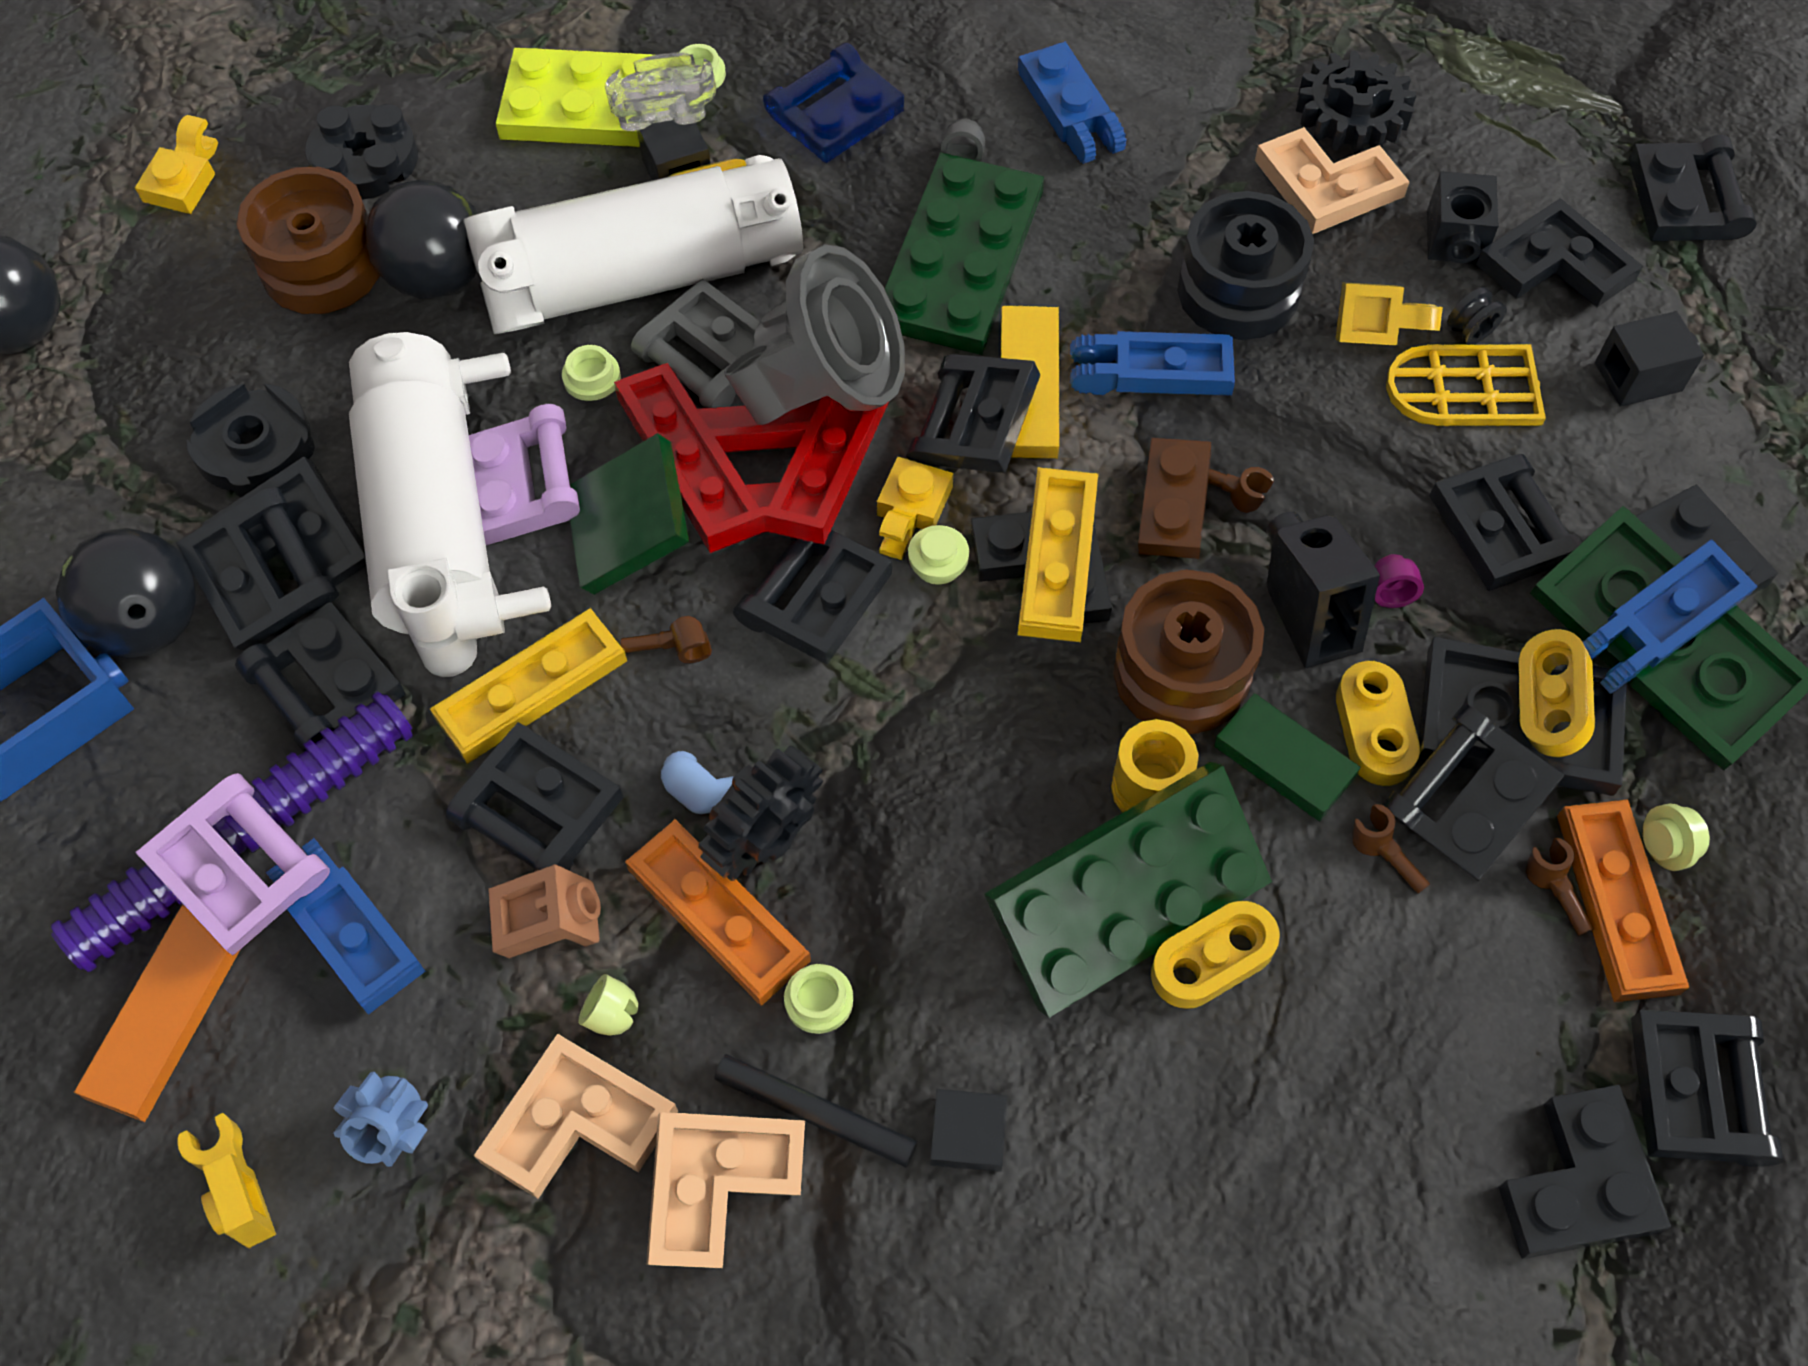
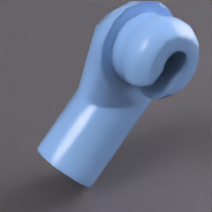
(692, 783)

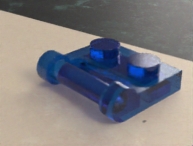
(843, 114)

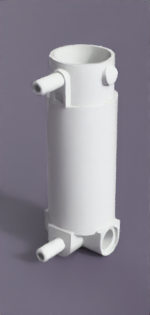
(633, 241)
(423, 500)

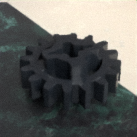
(1355, 101)
(761, 813)

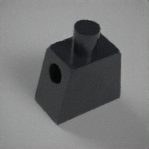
(1320, 586)

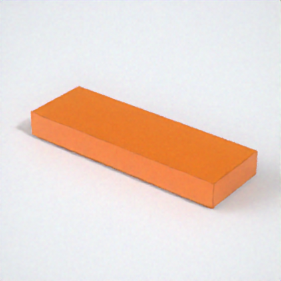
(1622, 901)
(718, 913)
(157, 1020)

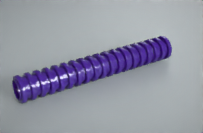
(281, 795)

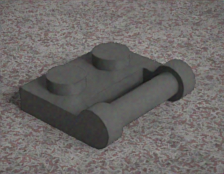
(709, 325)

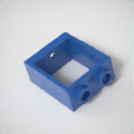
(24, 645)

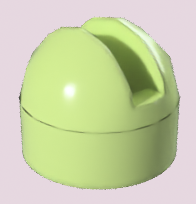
(609, 1007)

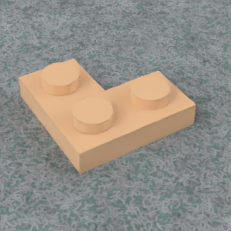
(1327, 190)
(567, 1099)
(698, 1165)

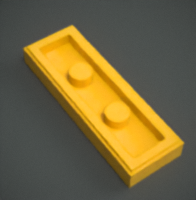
(1034, 336)
(1058, 555)
(528, 685)

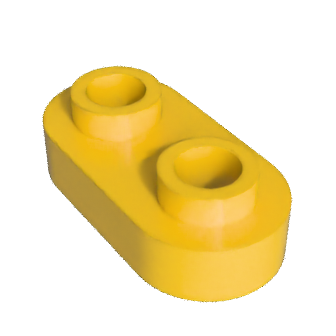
(1556, 698)
(1377, 717)
(1212, 957)

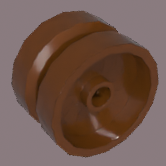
(308, 239)
(1188, 650)

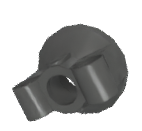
(825, 339)

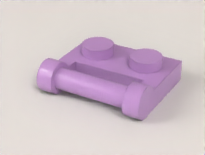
(506, 478)
(215, 879)

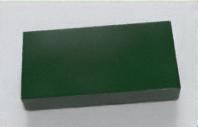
(1287, 757)

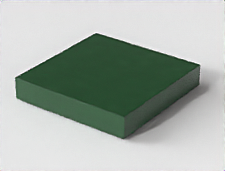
(627, 514)

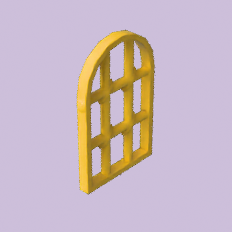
(1485, 373)

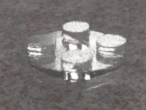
(661, 90)

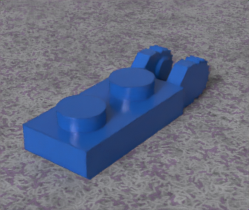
(1070, 101)
(1153, 363)
(1671, 611)
(353, 935)

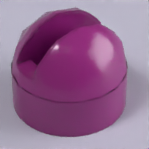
(1398, 581)

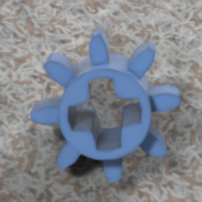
(380, 1119)

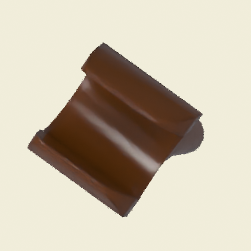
(1240, 487)
(684, 634)
(1382, 844)
(1555, 878)

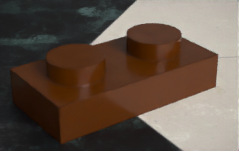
(1175, 498)

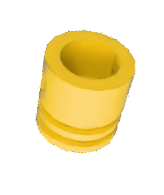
(1151, 759)

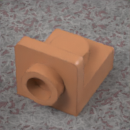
(543, 910)

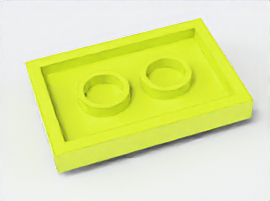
(563, 97)

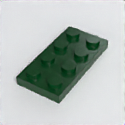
(962, 251)
(1716, 687)
(1128, 888)

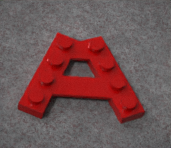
(713, 495)

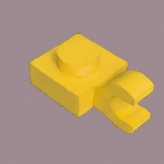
(182, 175)
(1376, 313)
(910, 499)
(234, 1197)

